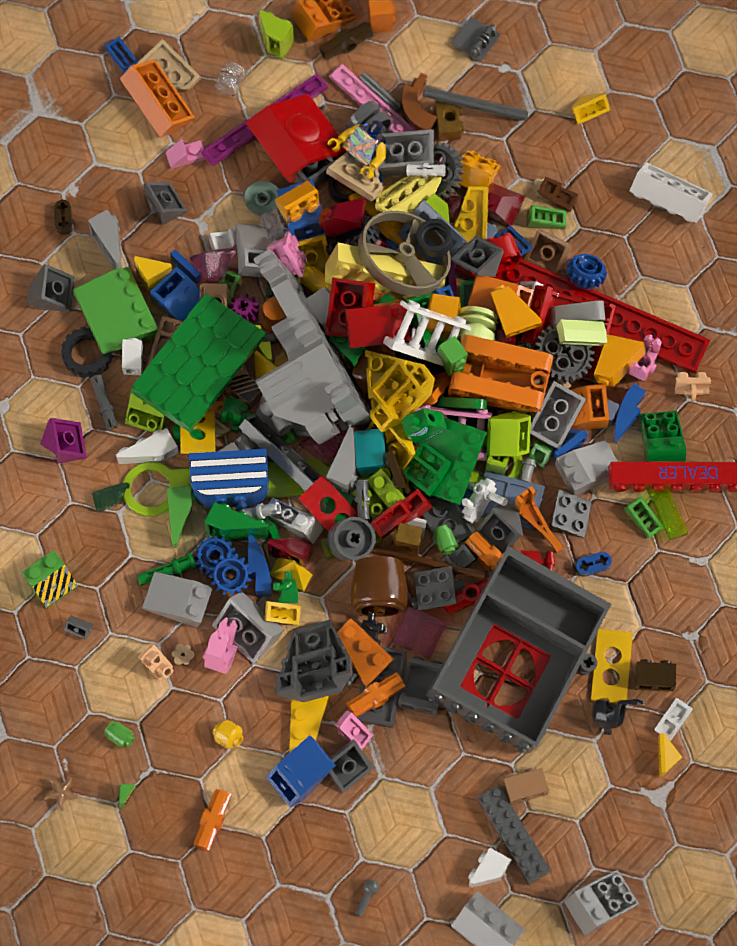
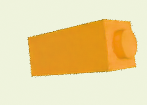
(513, 312)
(616, 359)

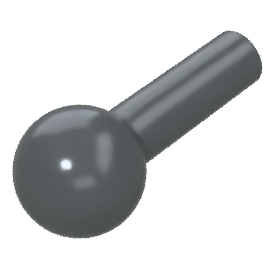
(370, 888)

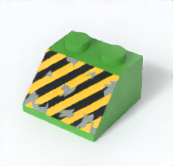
(49, 579)

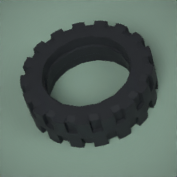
(83, 370)

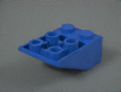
(307, 225)
(176, 295)
(300, 771)

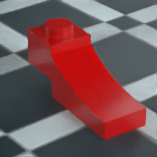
(401, 512)

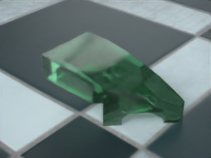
(109, 496)

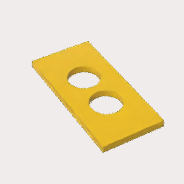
(192, 445)
(623, 642)

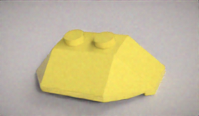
(407, 193)

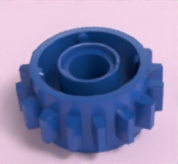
(586, 271)
(207, 549)
(237, 581)

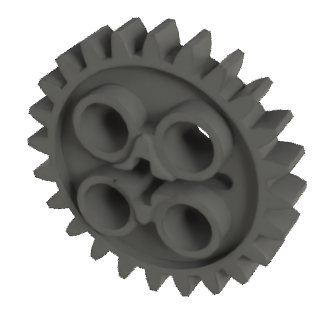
(452, 166)
(579, 367)

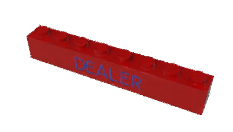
(672, 476)

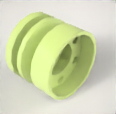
(481, 320)

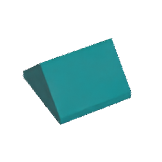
(369, 451)

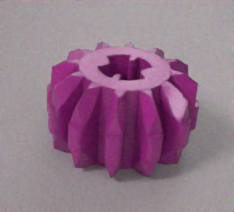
(251, 307)

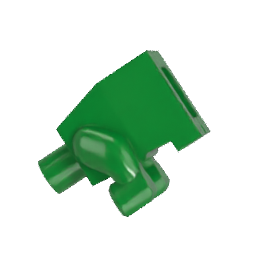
(234, 412)
(288, 588)

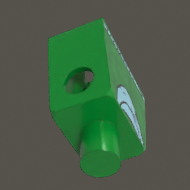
(423, 425)

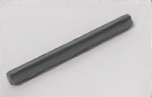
(475, 103)

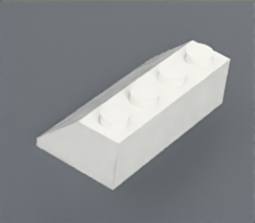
(670, 192)

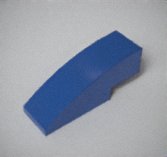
(628, 411)
(259, 568)

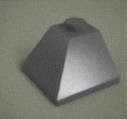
(51, 290)
(501, 527)

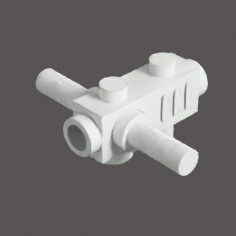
(482, 494)

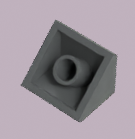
(164, 201)
(479, 257)
(350, 766)

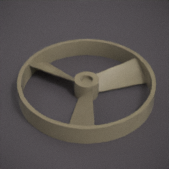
(404, 254)

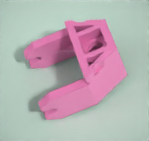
(652, 349)
(220, 649)

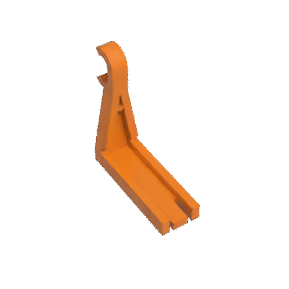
(529, 511)

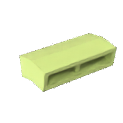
(582, 332)

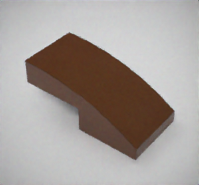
(556, 194)

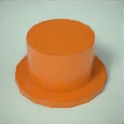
(270, 313)

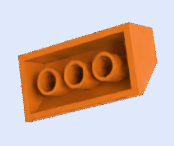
(157, 97)

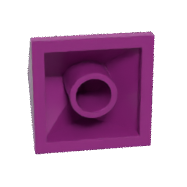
(64, 440)

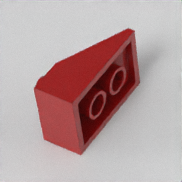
(346, 295)
(373, 323)

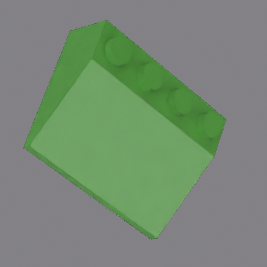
(115, 310)

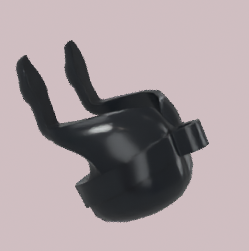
(608, 717)

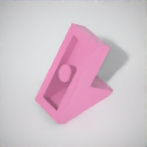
(183, 154)
(352, 728)

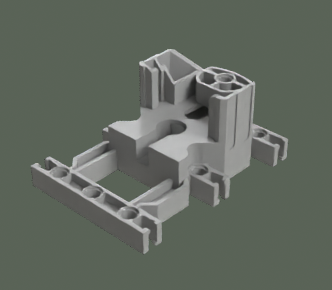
(314, 384)

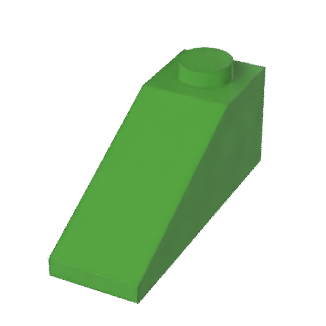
(180, 508)

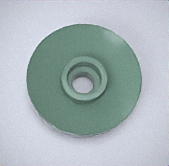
(258, 191)

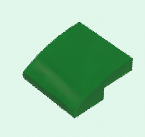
(427, 469)

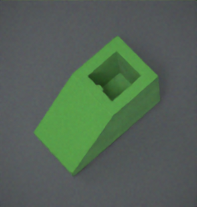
(452, 355)

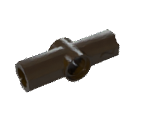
(346, 40)

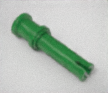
(175, 566)

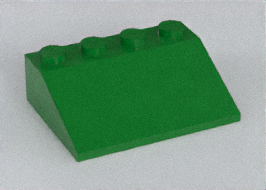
(462, 447)

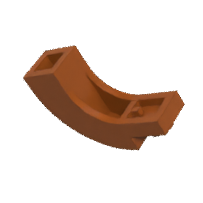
(411, 110)

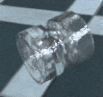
(229, 79)

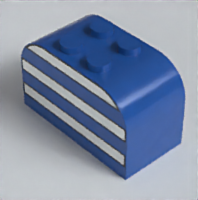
(229, 477)

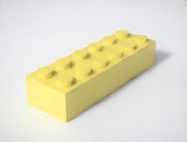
(347, 264)

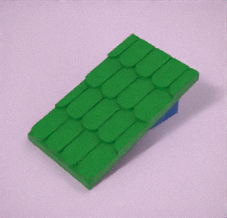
(198, 362)

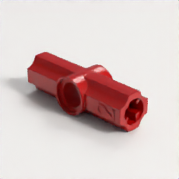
(463, 600)

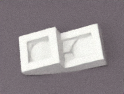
(223, 240)
(673, 719)

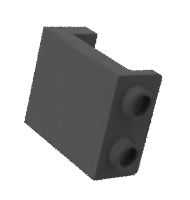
(417, 682)

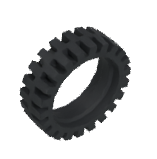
(371, 236)

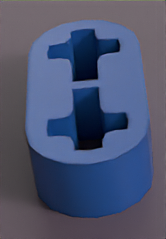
(595, 568)

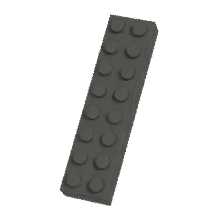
(279, 451)
(514, 835)

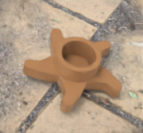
(61, 792)

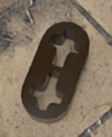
(59, 217)

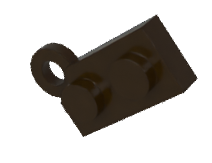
(399, 478)

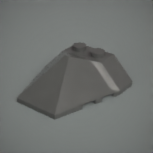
(314, 664)

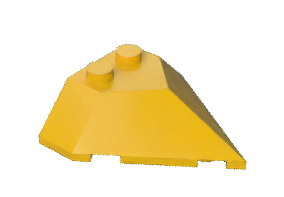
(395, 388)

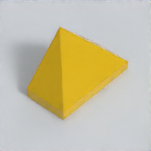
(590, 106)
(262, 365)
(299, 573)
(282, 613)
(667, 755)

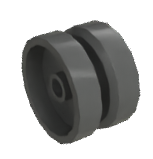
(369, 112)
(348, 528)

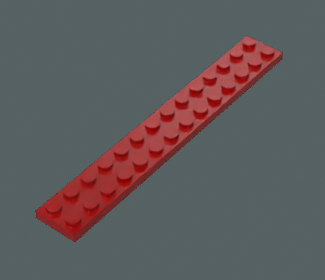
(678, 344)

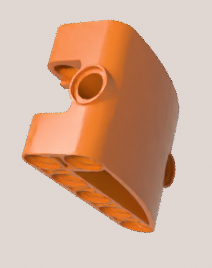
(502, 374)

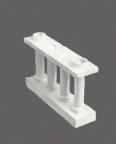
(413, 347)

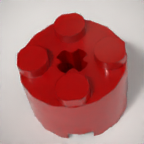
(511, 252)

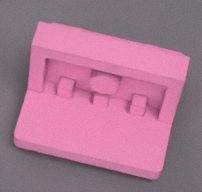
(289, 254)

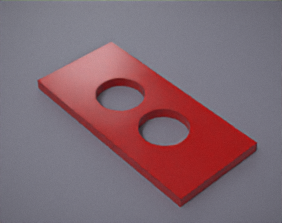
(318, 490)

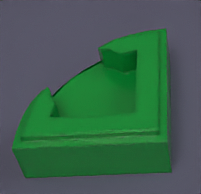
(272, 530)

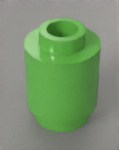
(445, 540)
(119, 734)

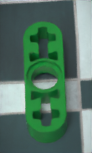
(462, 403)

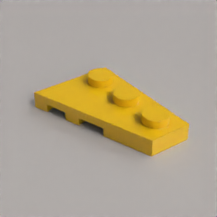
(474, 213)

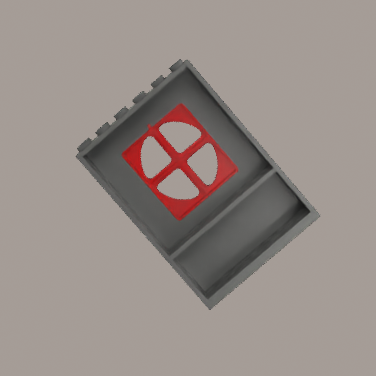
(537, 614)

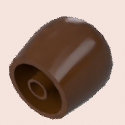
(379, 586)

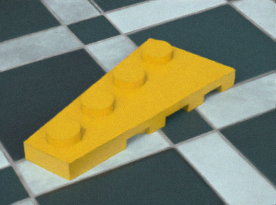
(306, 719)

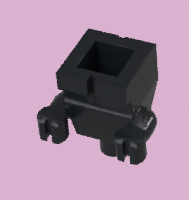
(373, 628)

